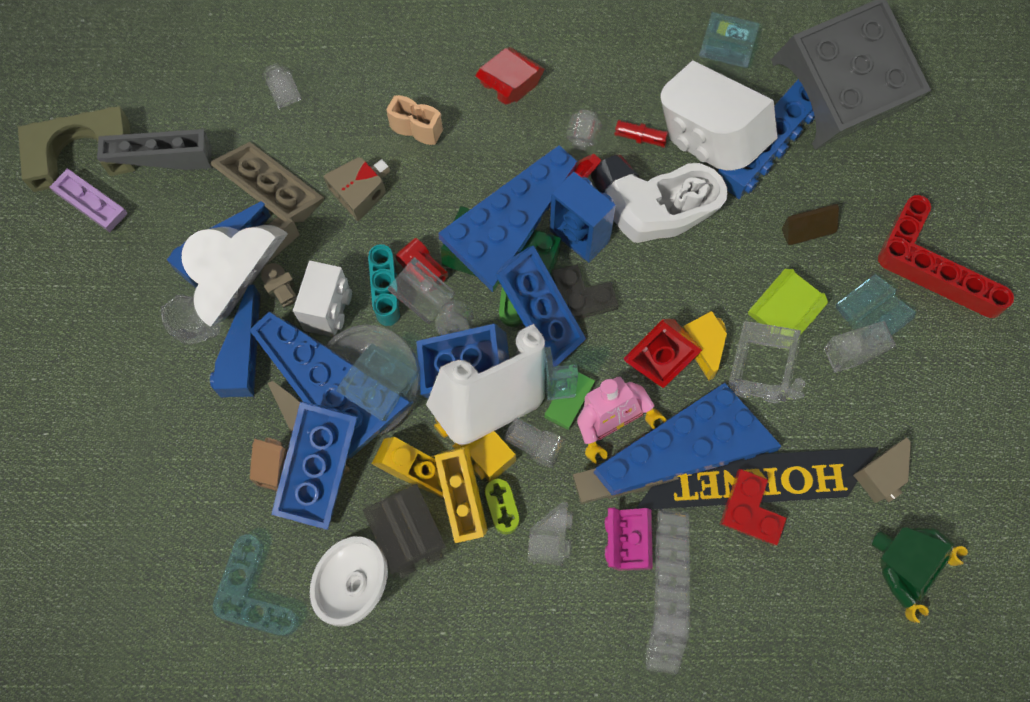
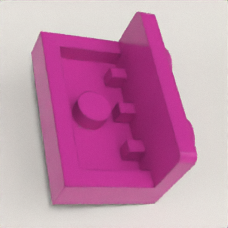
(629, 539)

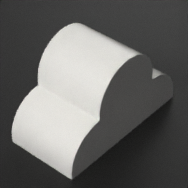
(225, 264)

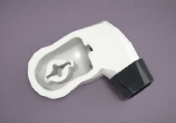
(663, 204)

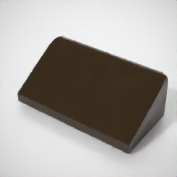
(811, 224)

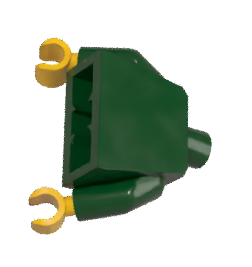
(914, 563)

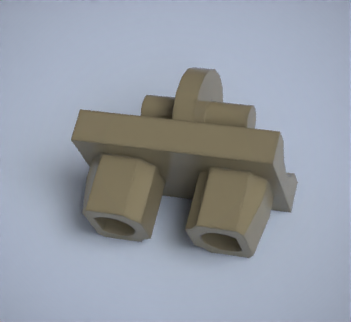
(278, 284)

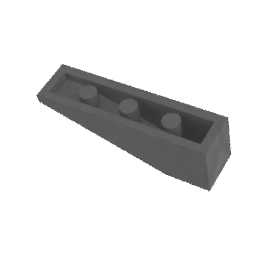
(159, 149)

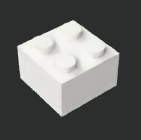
(322, 299)

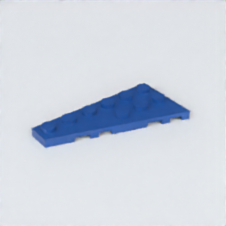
(316, 375)
(693, 441)

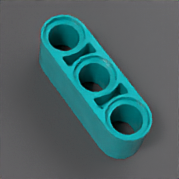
(379, 274)

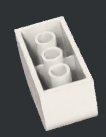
(717, 117)

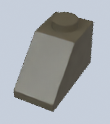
(886, 473)

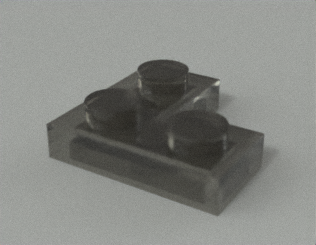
(580, 300)

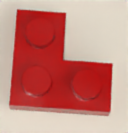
(745, 515)

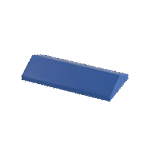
(540, 302)
(314, 465)

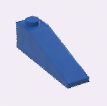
(250, 217)
(237, 358)

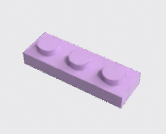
(88, 200)

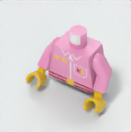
(612, 408)

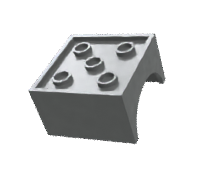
(854, 70)

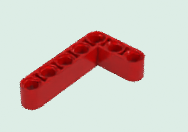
(935, 265)

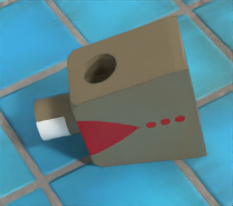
(358, 185)

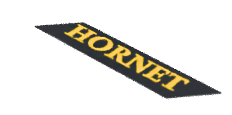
(789, 477)

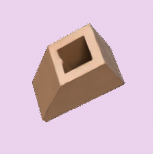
(267, 463)

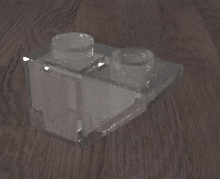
(281, 85)
(858, 346)
(547, 537)

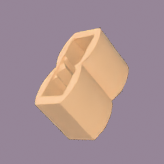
(414, 120)

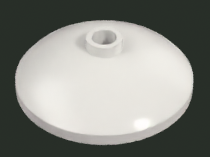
(348, 581)

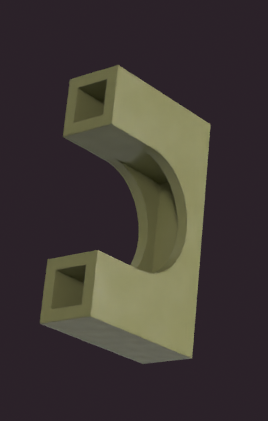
(43, 142)

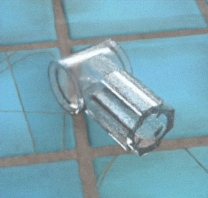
(542, 445)

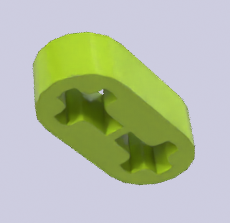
(495, 508)

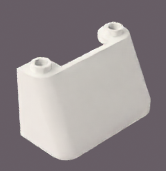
(478, 404)

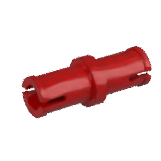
(641, 133)

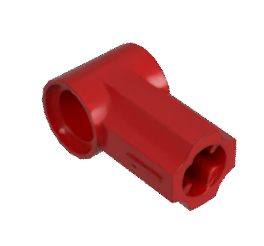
(418, 250)

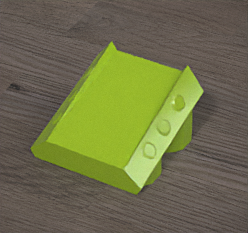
(789, 303)

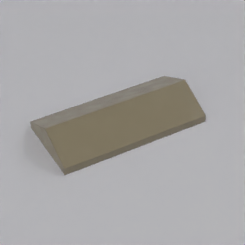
(269, 182)

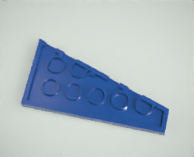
(507, 218)

